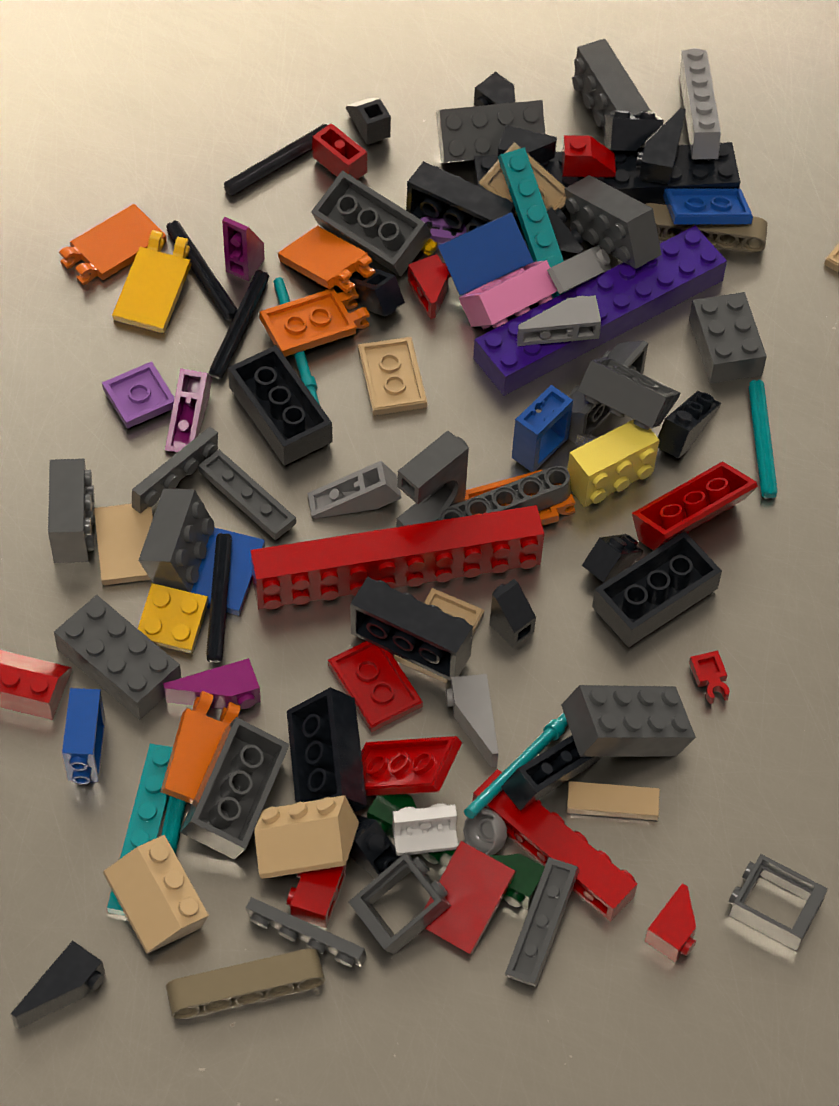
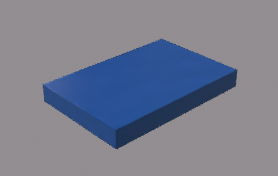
(707, 206)
(485, 253)
(240, 569)

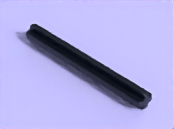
(271, 162)
(204, 273)
(238, 324)
(219, 598)

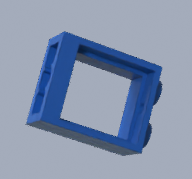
(544, 432)
(83, 735)

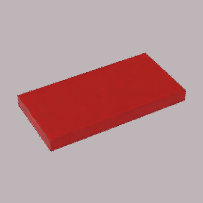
(408, 765)

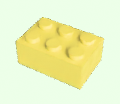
(612, 462)

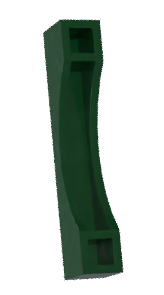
(524, 883)

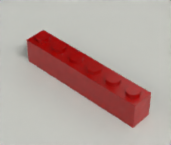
(546, 836)

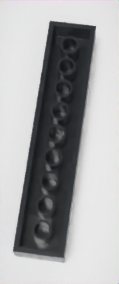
(687, 173)

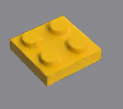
(173, 617)

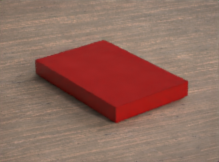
(376, 684)
(474, 892)

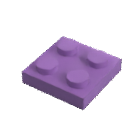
(139, 394)

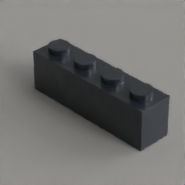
(546, 773)

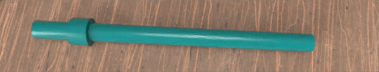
(300, 357)
(552, 731)

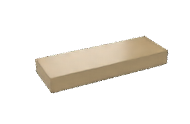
(613, 800)

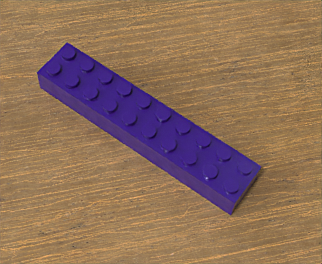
(623, 299)

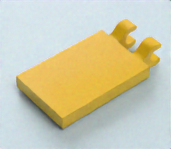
(153, 284)

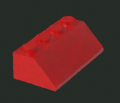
(691, 504)
(31, 684)

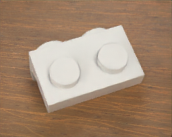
(425, 829)

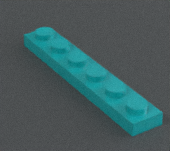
(530, 208)
(147, 809)

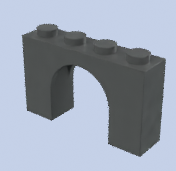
(434, 479)

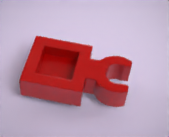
(710, 672)

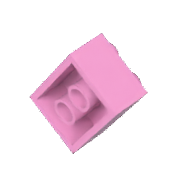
(508, 295)

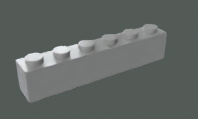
(699, 104)

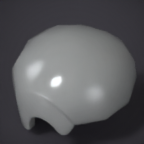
(486, 832)

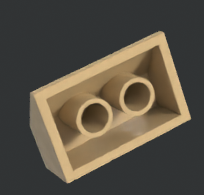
(304, 836)
(156, 894)

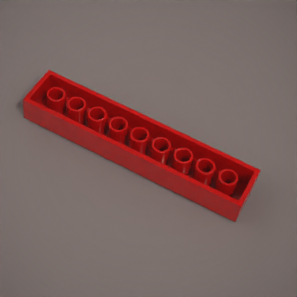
(397, 556)

